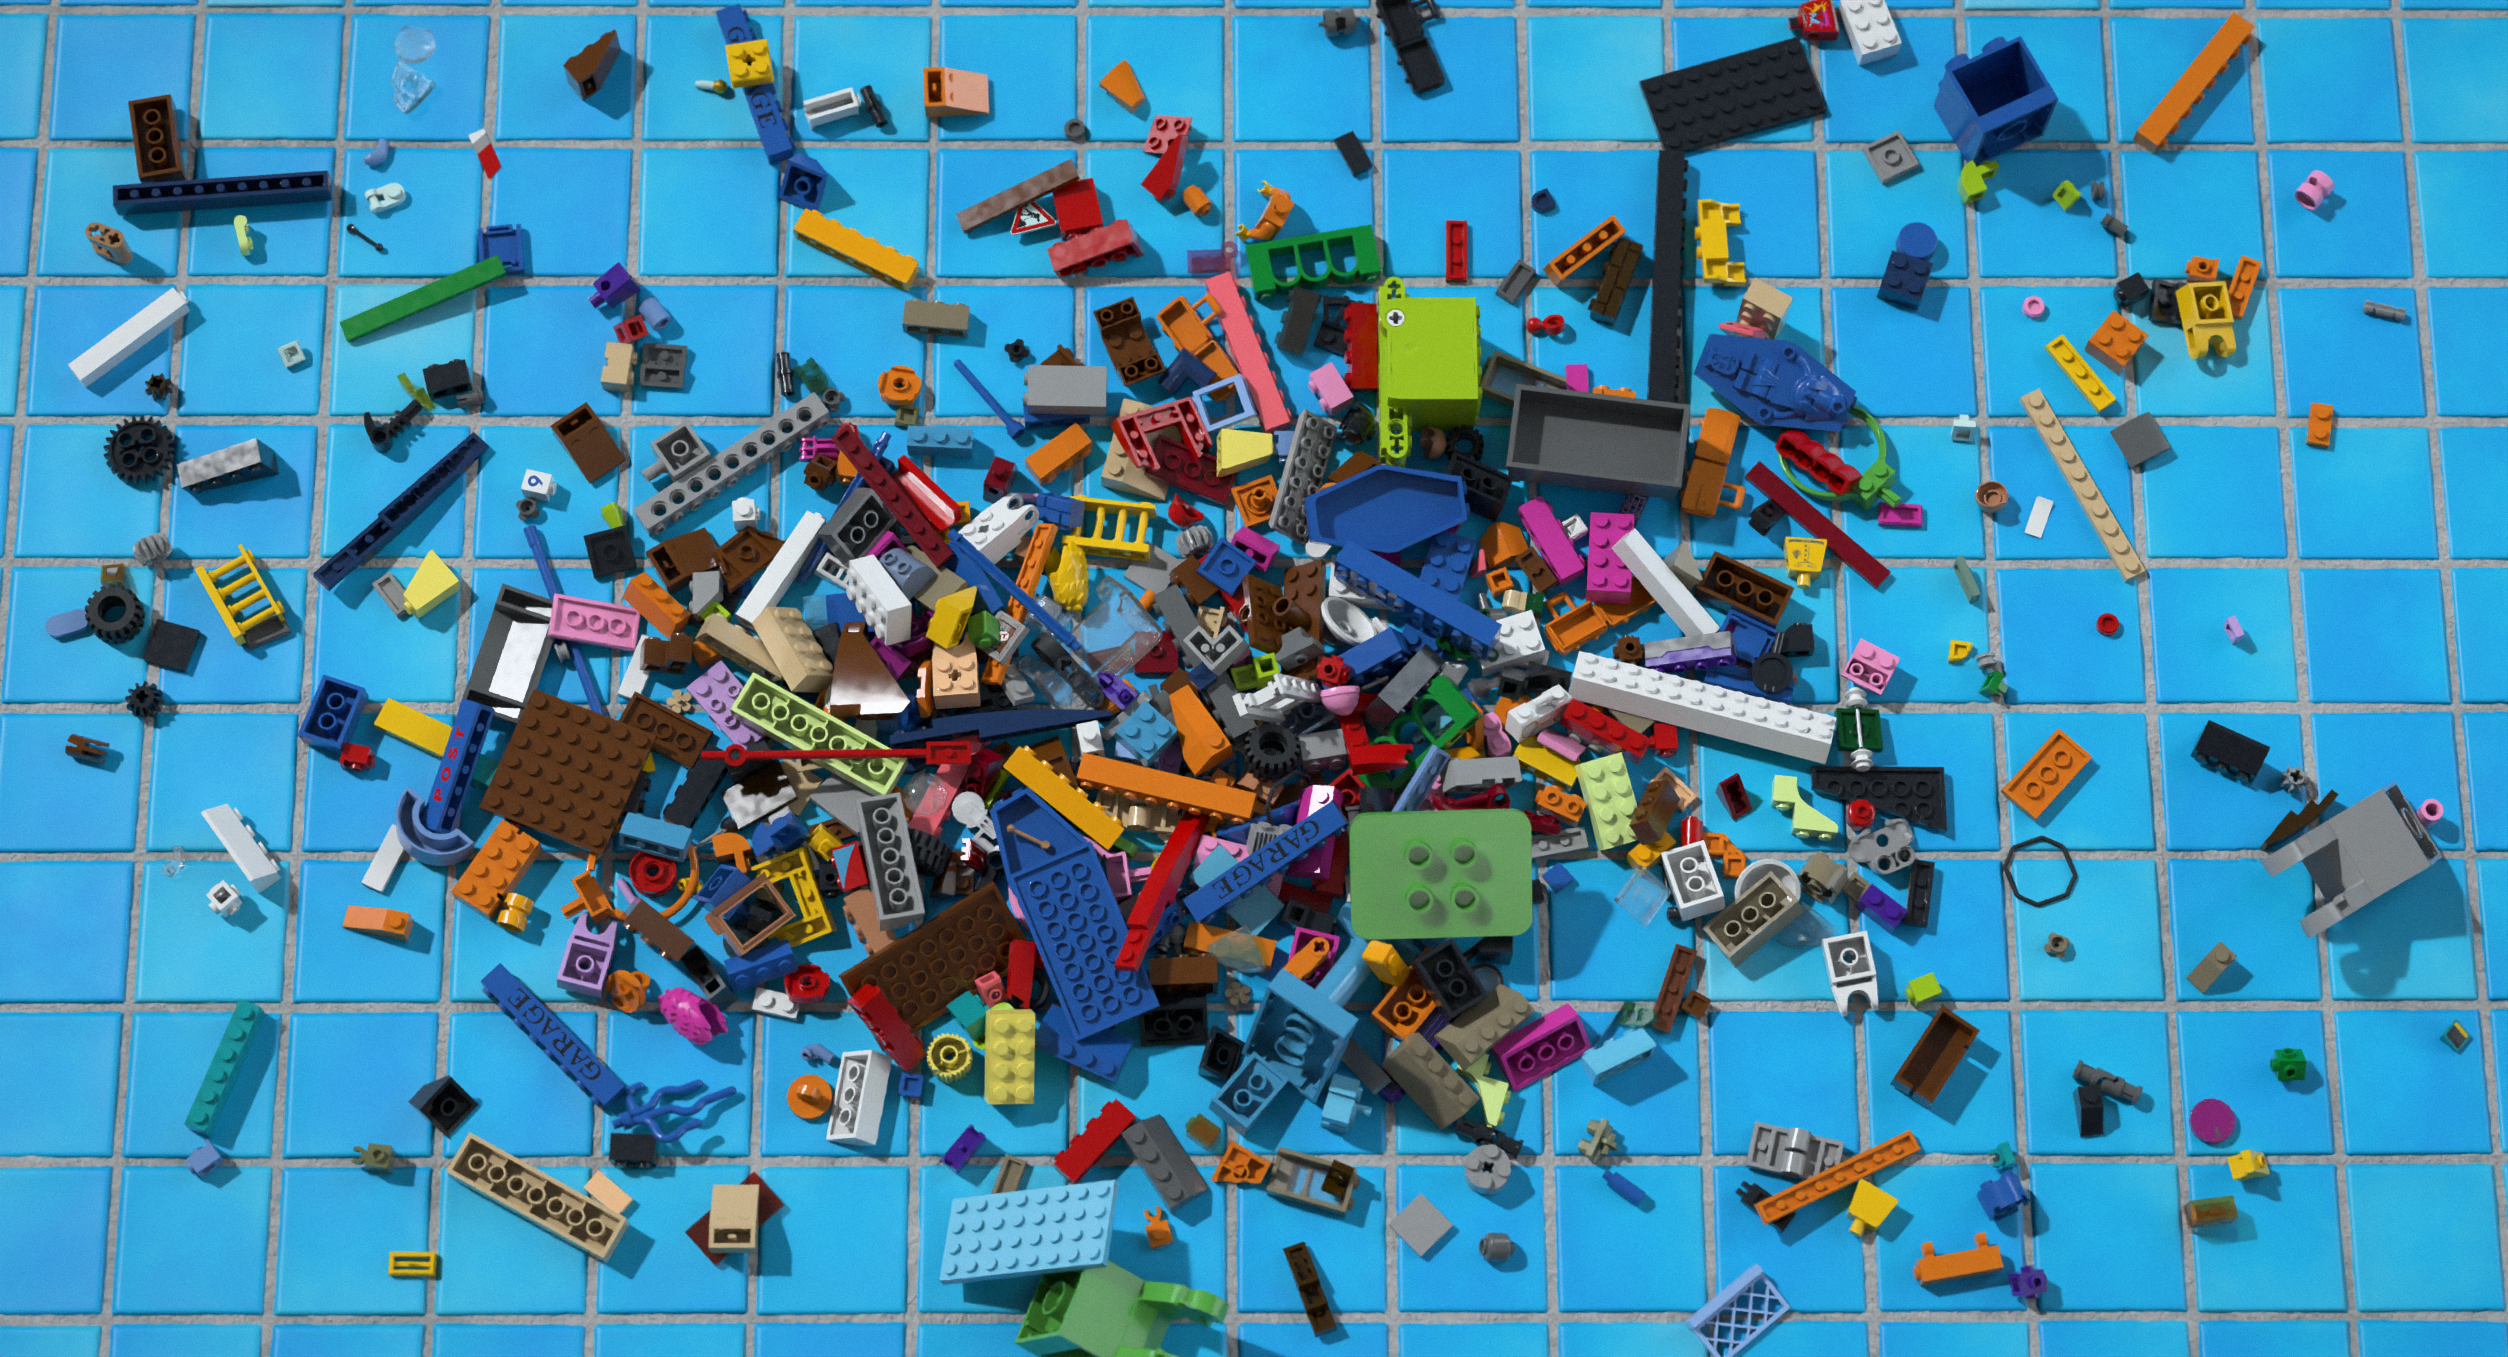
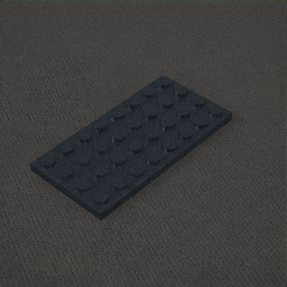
(1732, 96)

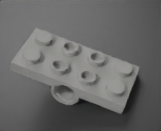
(1791, 1151)

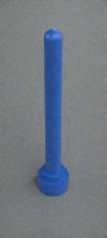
(1014, 428)

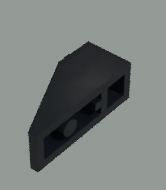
(709, 978)

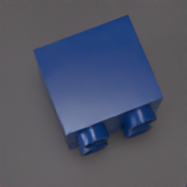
(1994, 100)

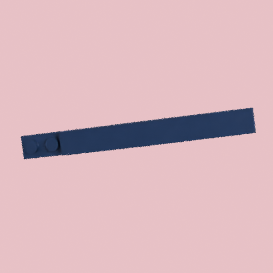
(401, 512)
(997, 725)

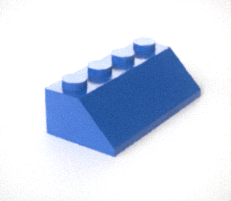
(967, 569)
(1100, 1054)

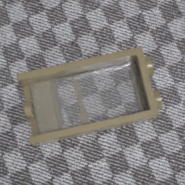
(1505, 372)
(1300, 1179)

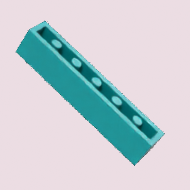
(224, 1068)

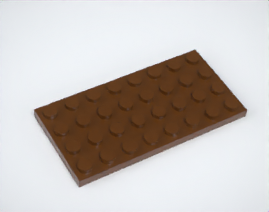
(941, 958)

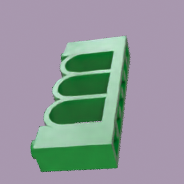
(1266, 285)
(1457, 707)

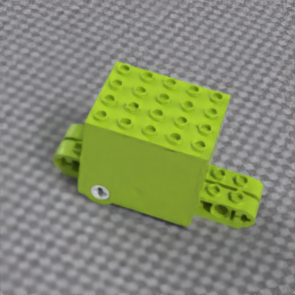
(1425, 366)

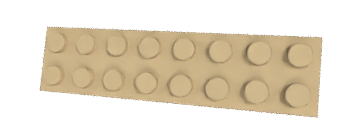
(538, 1197)

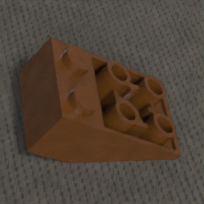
(591, 67)
(587, 443)
(681, 557)

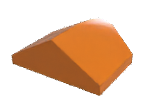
(1502, 544)

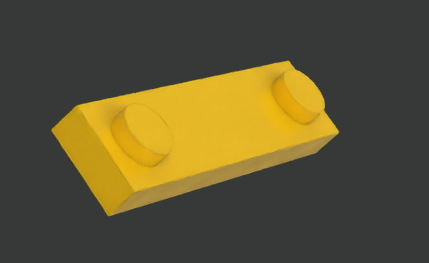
(2080, 373)

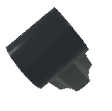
(989, 872)

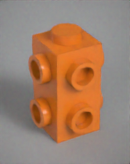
(1561, 805)

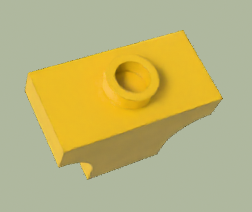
(2248, 1165)

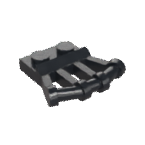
(1332, 333)

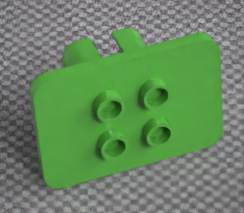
(1440, 874)

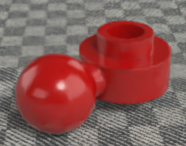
(1552, 325)

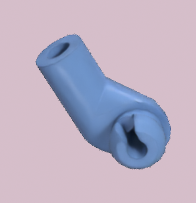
(379, 155)
(817, 1051)

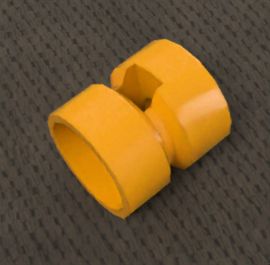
(515, 912)

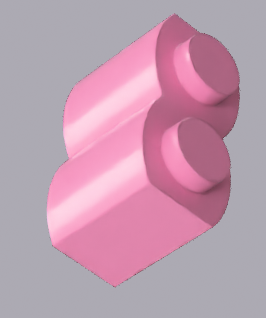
(1495, 739)

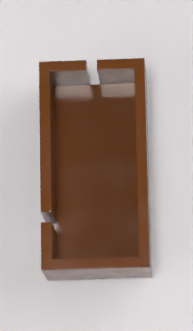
(1935, 1057)

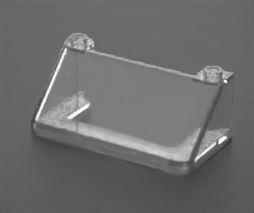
(1111, 642)

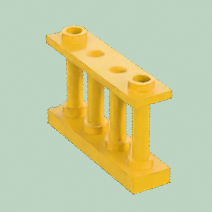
(1117, 547)
(228, 612)

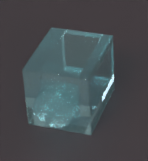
(815, 611)

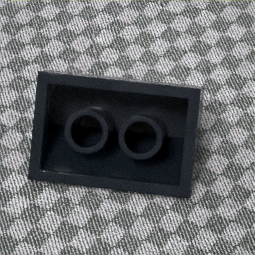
(1485, 486)
(2229, 752)
(1178, 1020)

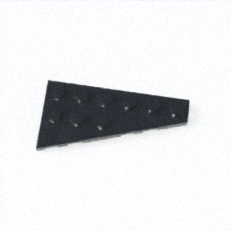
(1898, 791)

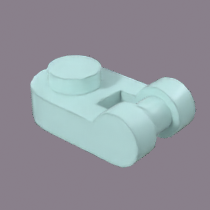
(393, 194)

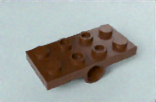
(1258, 615)

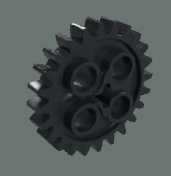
(142, 467)

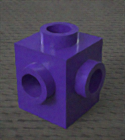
(2028, 1282)

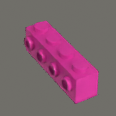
(1551, 541)

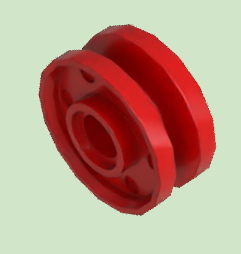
(656, 885)

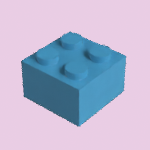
(1146, 734)

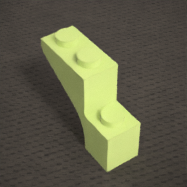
(1805, 819)
(1491, 1091)

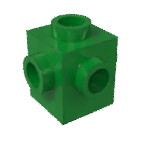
(2288, 1064)

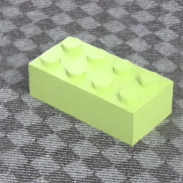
(1608, 799)

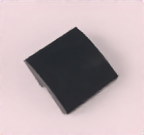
(2164, 303)

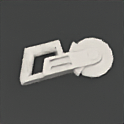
(971, 810)

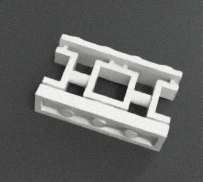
(1277, 698)

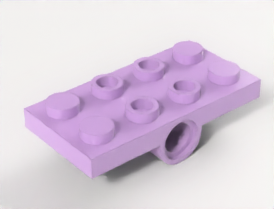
(716, 694)

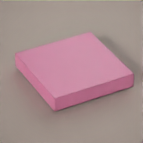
(1561, 743)

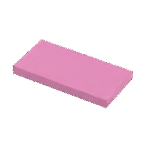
(594, 622)

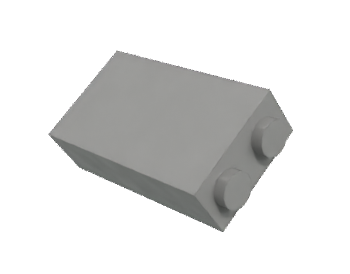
(1066, 389)

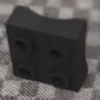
(750, 767)

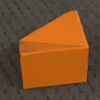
(1498, 581)

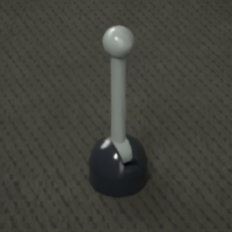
(727, 826)

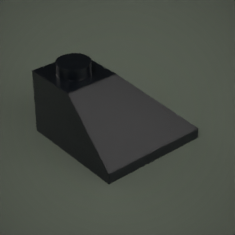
(443, 1104)

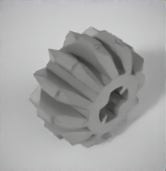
(1194, 541)
(152, 549)

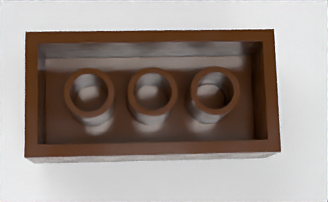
(157, 139)
(1744, 589)

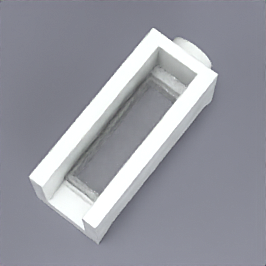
(831, 107)

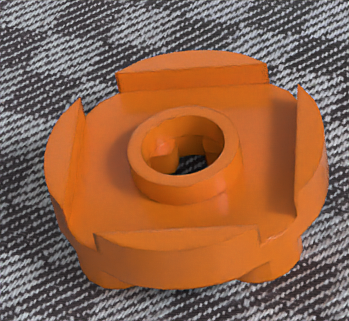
(899, 396)

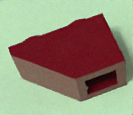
(983, 772)

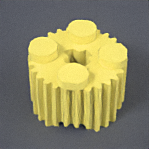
(946, 1069)

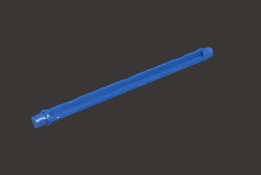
(820, 547)
(1014, 590)

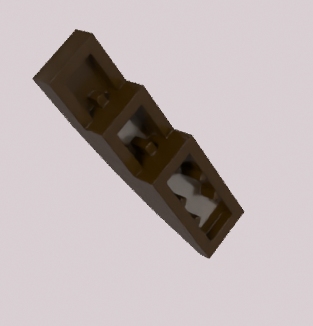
(2295, 823)
(1309, 1289)

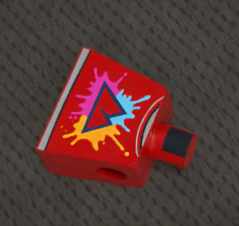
(1816, 20)

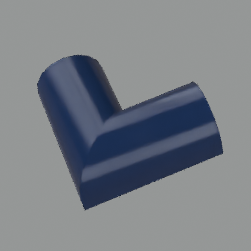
(1186, 366)

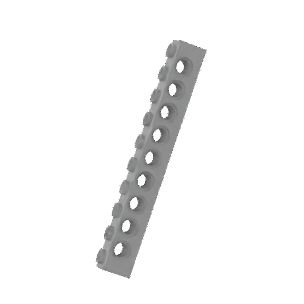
(736, 453)

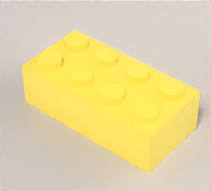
(1009, 1056)

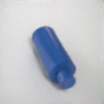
(1624, 1187)

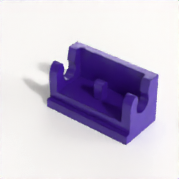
(963, 1149)

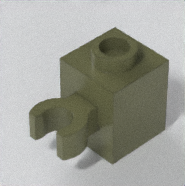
(377, 1157)

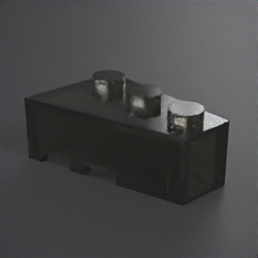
(1298, 321)

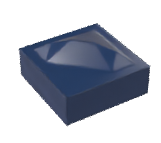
(1202, 677)

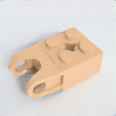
(955, 675)

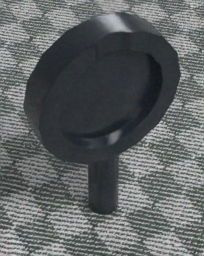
(1771, 670)

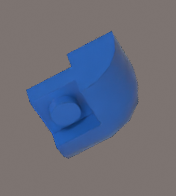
(783, 835)

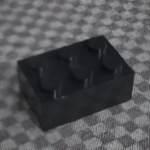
(1449, 980)

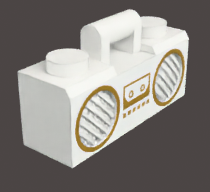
(1537, 714)

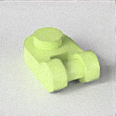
(242, 229)

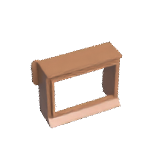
(720, 927)

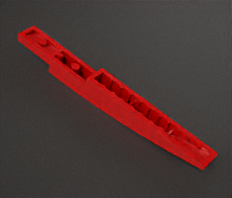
(1160, 889)

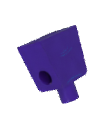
(613, 287)

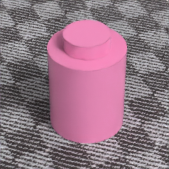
(2430, 812)

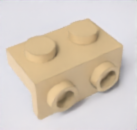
(1212, 620)

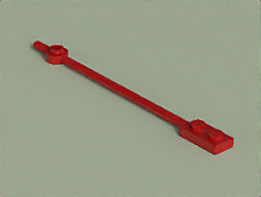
(935, 753)

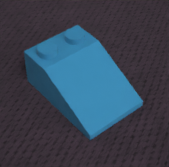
(1248, 1093)

